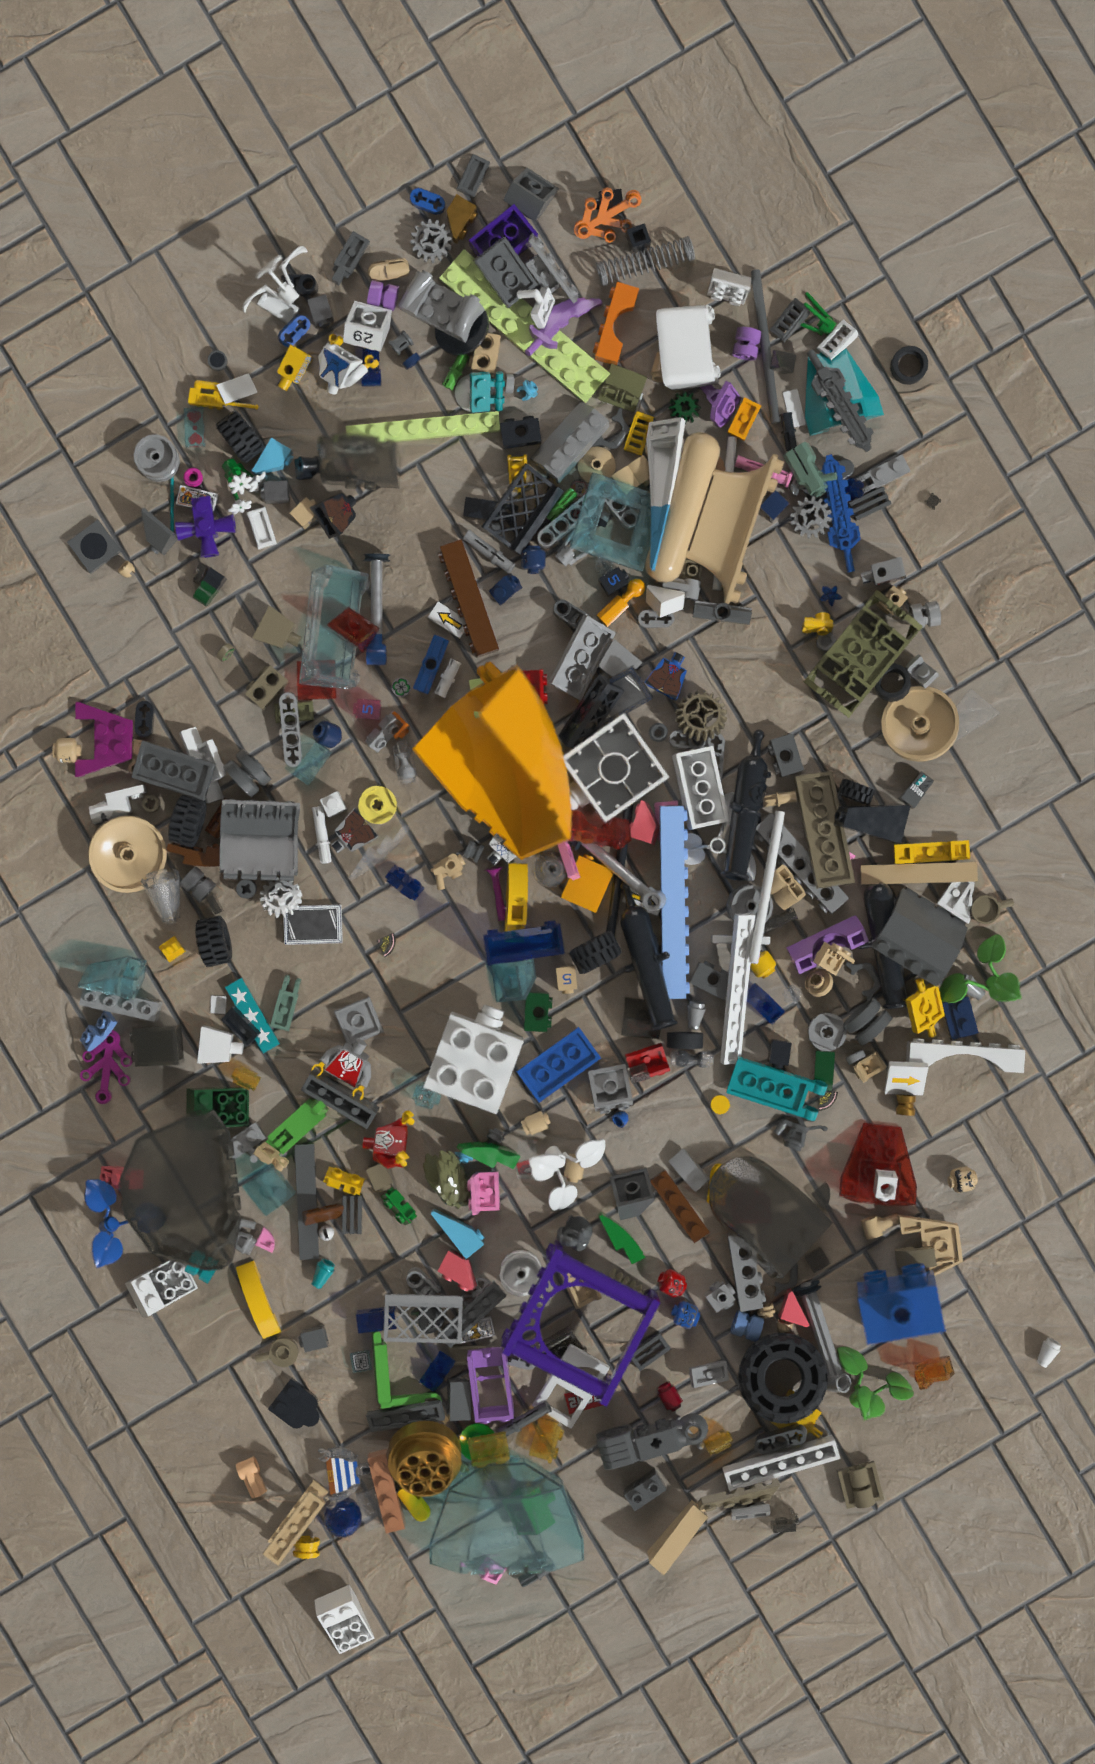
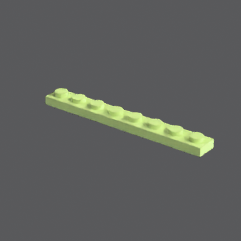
(430, 427)

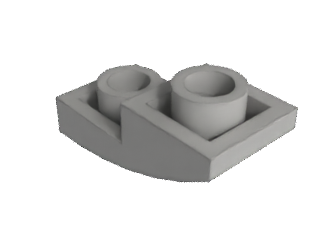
(689, 1170)

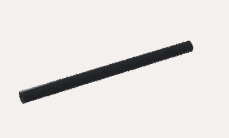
(616, 890)

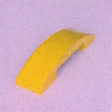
(931, 852)
(257, 1299)

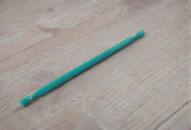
(172, 504)

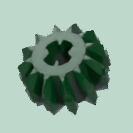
(692, 407)

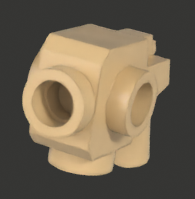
(450, 865)

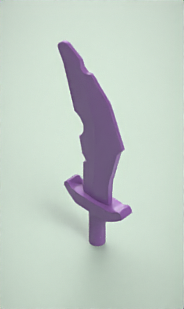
(558, 319)

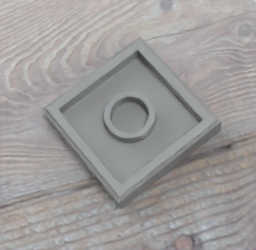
(358, 1020)

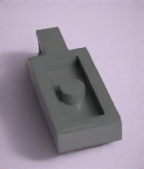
(349, 257)

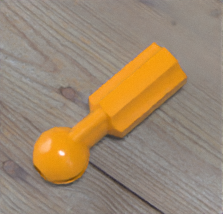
(620, 603)

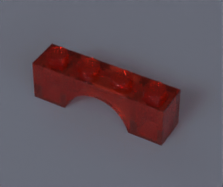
(612, 833)

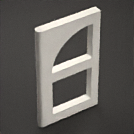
(579, 1359)

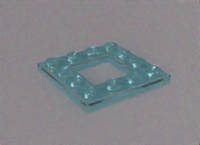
(584, 535)

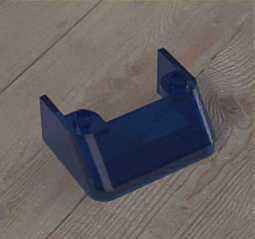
(523, 943)

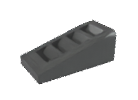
(800, 318)

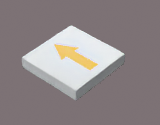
(906, 1078)

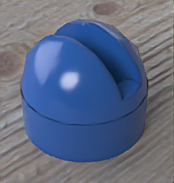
(620, 1118)

